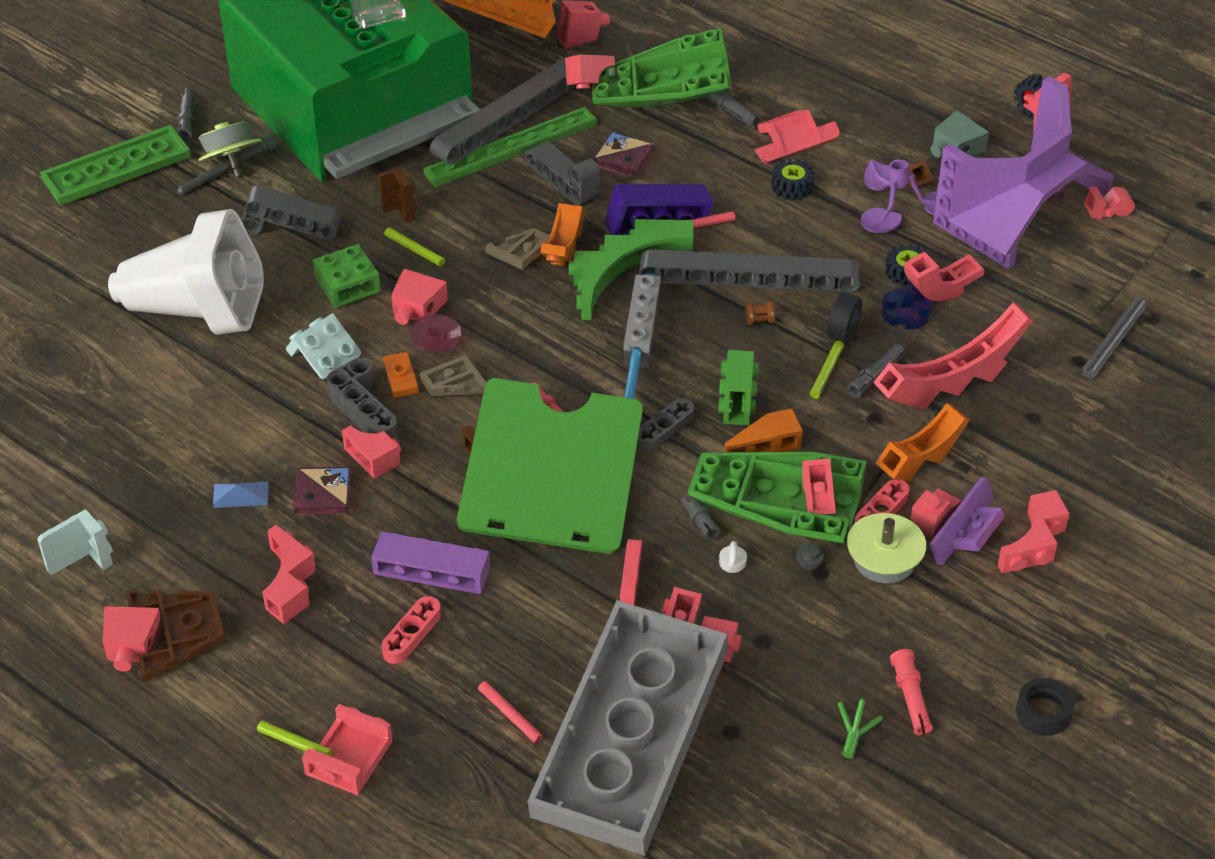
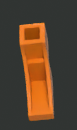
(562, 240)
(932, 444)

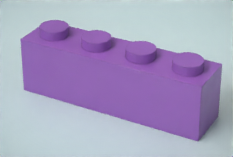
(431, 562)

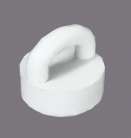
(733, 558)

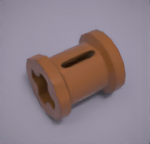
(760, 312)

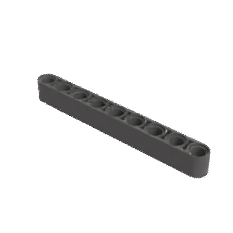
(501, 114)
(752, 270)

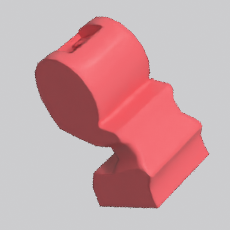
(1116, 202)

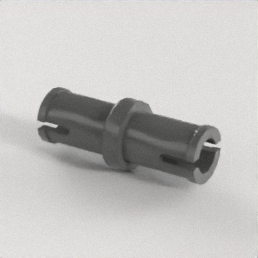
(701, 517)

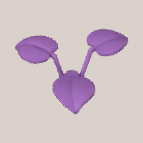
(896, 176)

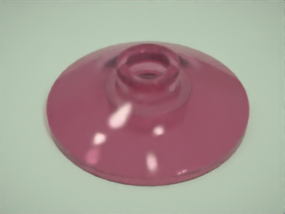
(435, 333)

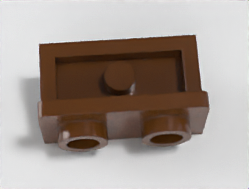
(397, 193)

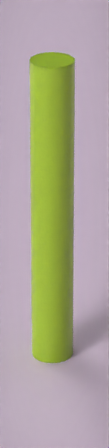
(415, 247)
(826, 369)
(291, 738)

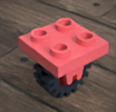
(1029, 92)

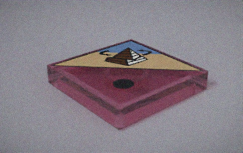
(623, 153)
(322, 490)

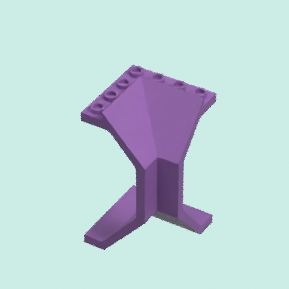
(996, 198)

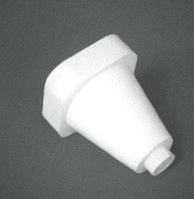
(199, 275)

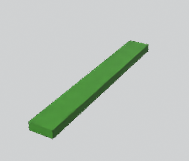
(511, 146)

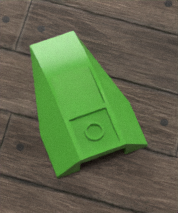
(667, 73)
(770, 490)

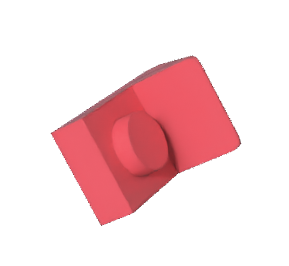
(818, 486)

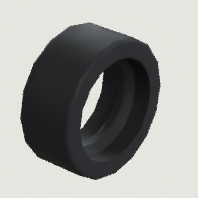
(844, 317)
(1039, 723)

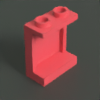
(357, 746)

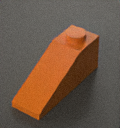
(770, 433)

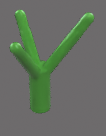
(854, 732)

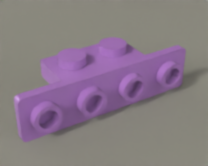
(969, 524)

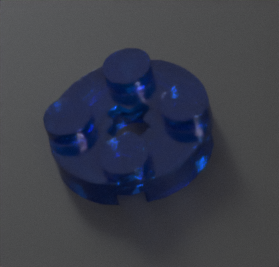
(906, 297)

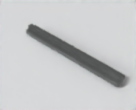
(1114, 337)

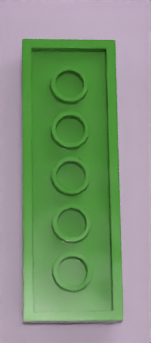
(115, 164)

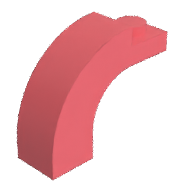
(942, 283)

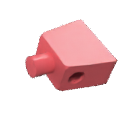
(579, 23)
(417, 296)
(130, 633)

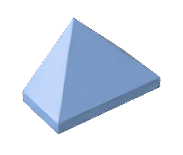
(241, 494)

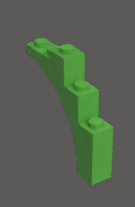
(596, 269)

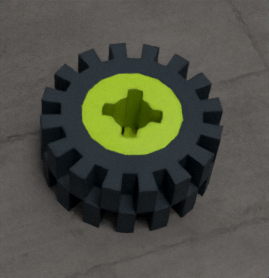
(792, 179)
(895, 262)

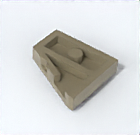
(520, 248)
(453, 378)

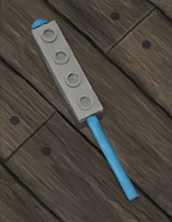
(641, 328)

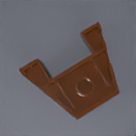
(189, 624)

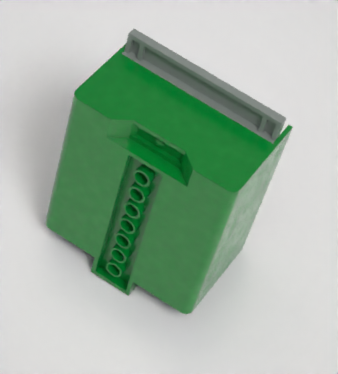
(345, 90)

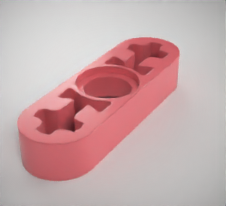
(883, 497)
(631, 571)
(411, 618)

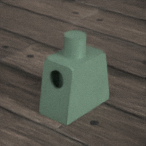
(961, 133)

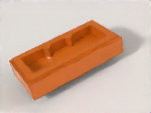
(400, 375)

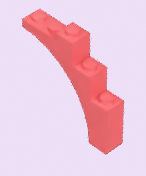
(981, 357)

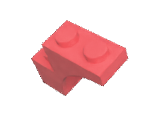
(1038, 545)
(288, 591)

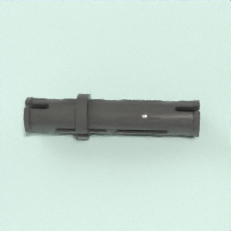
(727, 103)
(186, 118)
(869, 375)

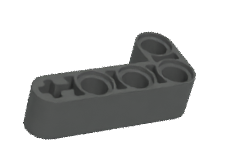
(575, 181)
(290, 212)
(350, 393)

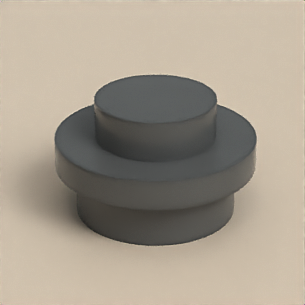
(810, 556)

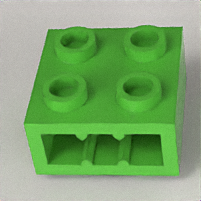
(346, 275)
(738, 387)

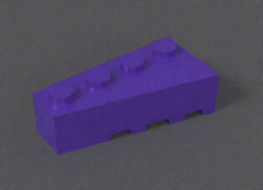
(655, 203)

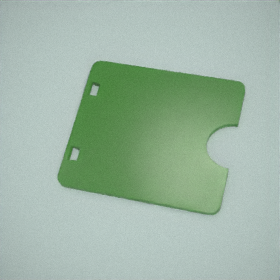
(550, 468)

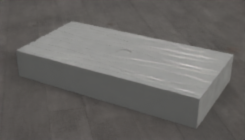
(629, 727)

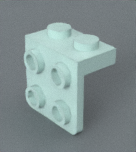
(324, 345)
(75, 540)

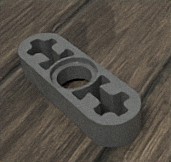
(667, 415)

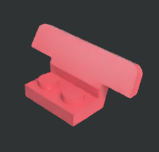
(794, 134)

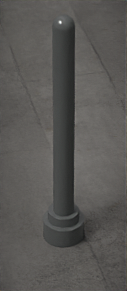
(267, 146)

